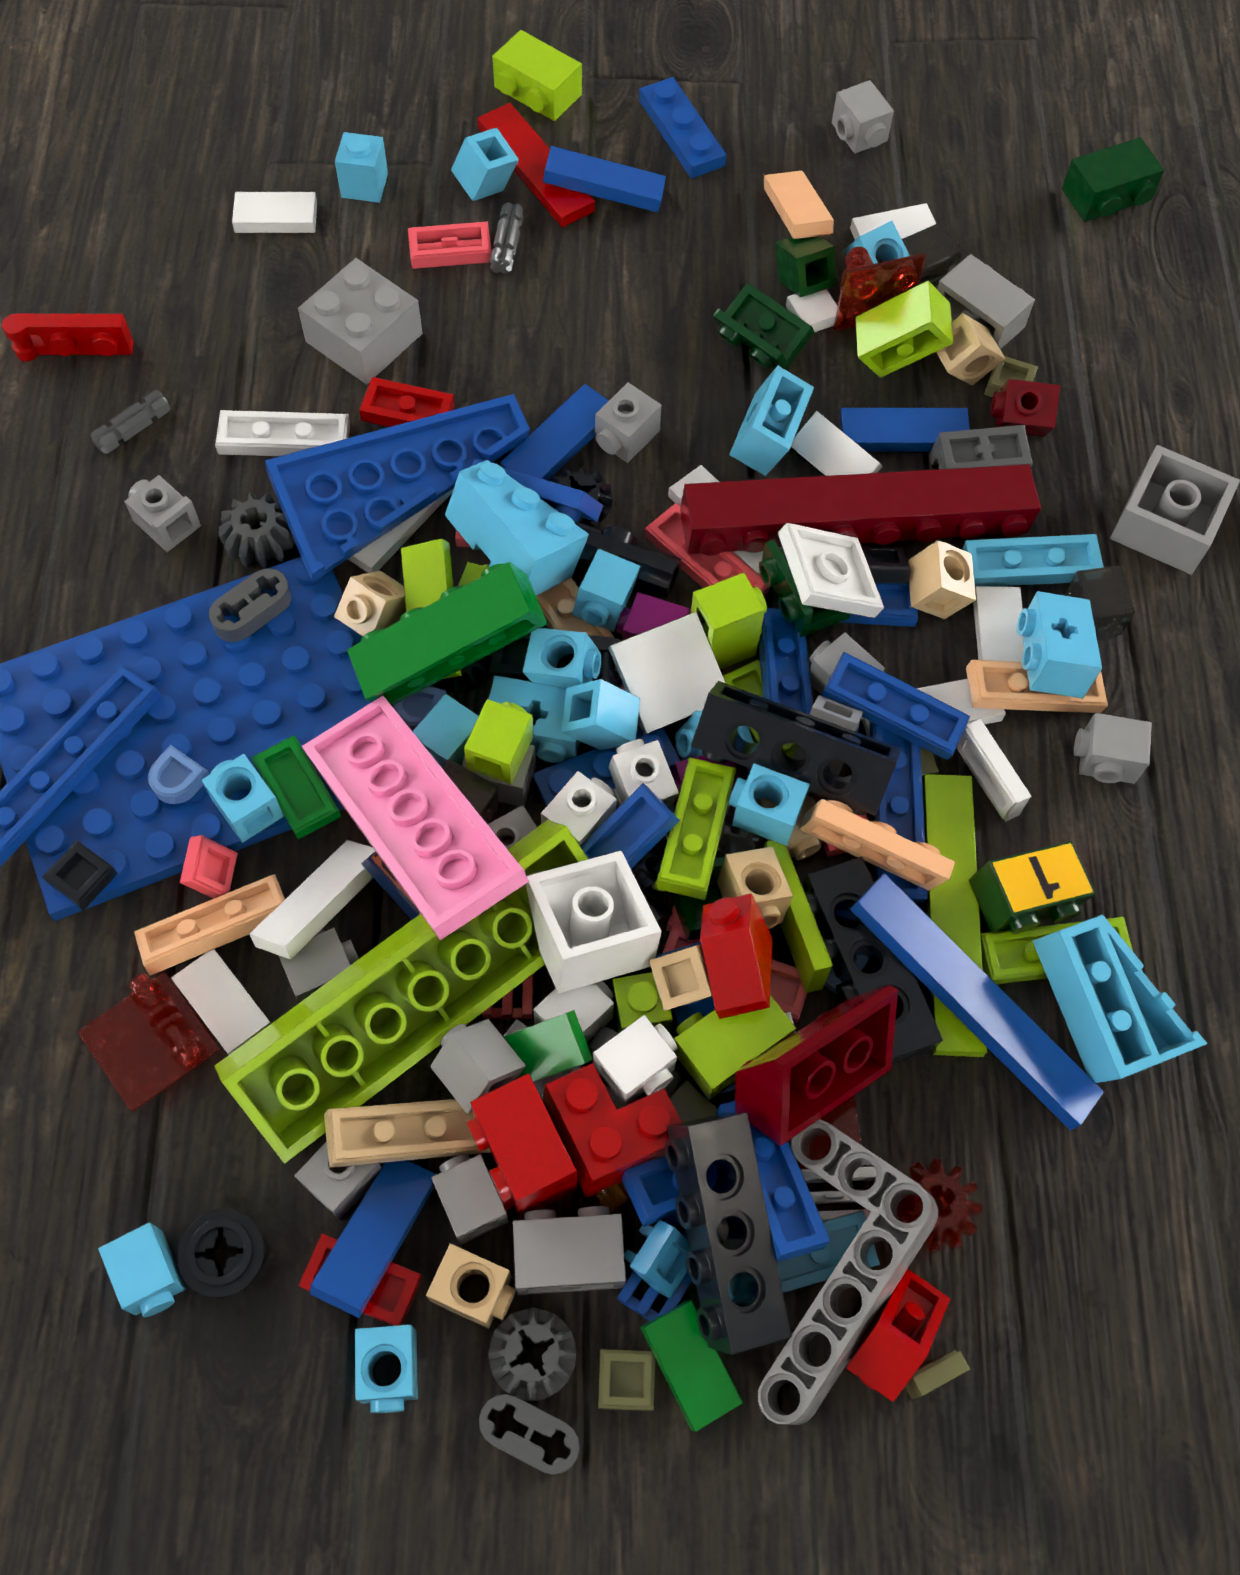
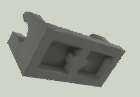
(981, 448)

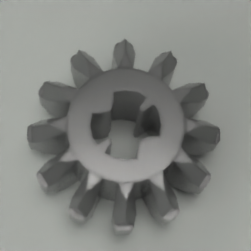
(255, 531)

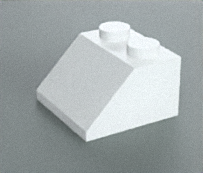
(592, 921)

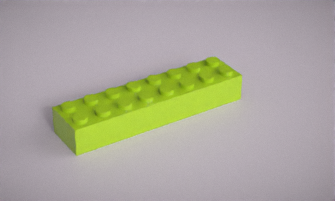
(388, 1009)

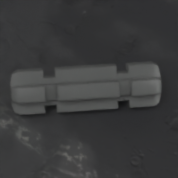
(506, 238)
(130, 421)

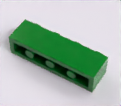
(447, 634)

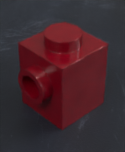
(1027, 405)

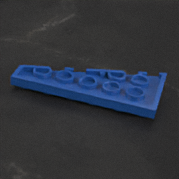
(370, 483)

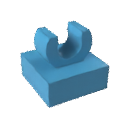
(661, 1258)

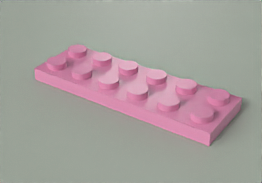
(415, 817)

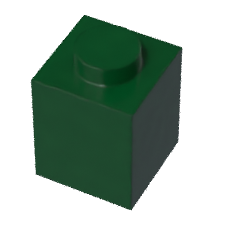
(806, 264)

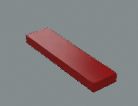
(562, 203)

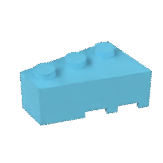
(514, 525)
(1110, 1003)

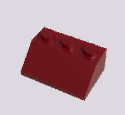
(819, 1065)

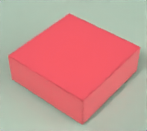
(208, 867)

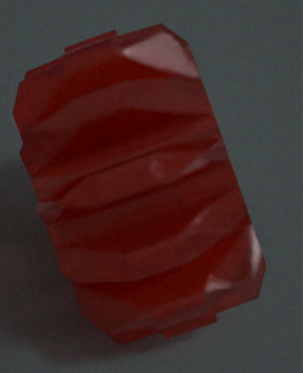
(957, 1211)

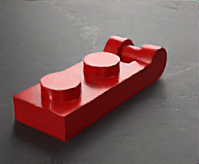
(67, 334)

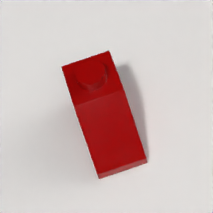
(737, 955)
(899, 1336)

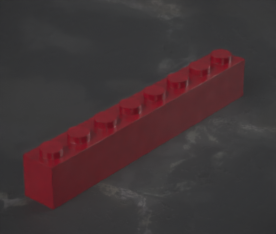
(861, 506)

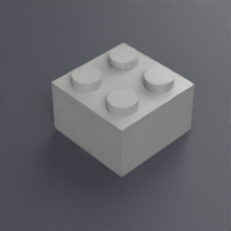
(360, 320)
(1175, 509)

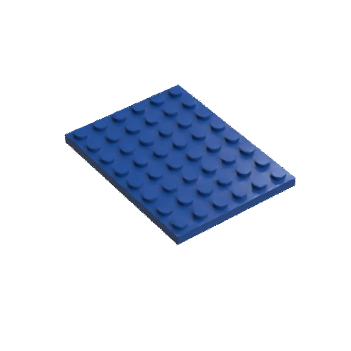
(213, 708)

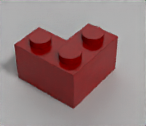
(598, 1135)
(525, 1145)

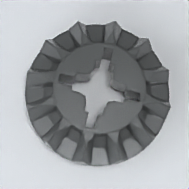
(558, 1359)

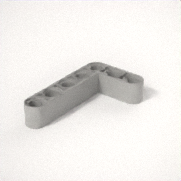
(851, 1271)

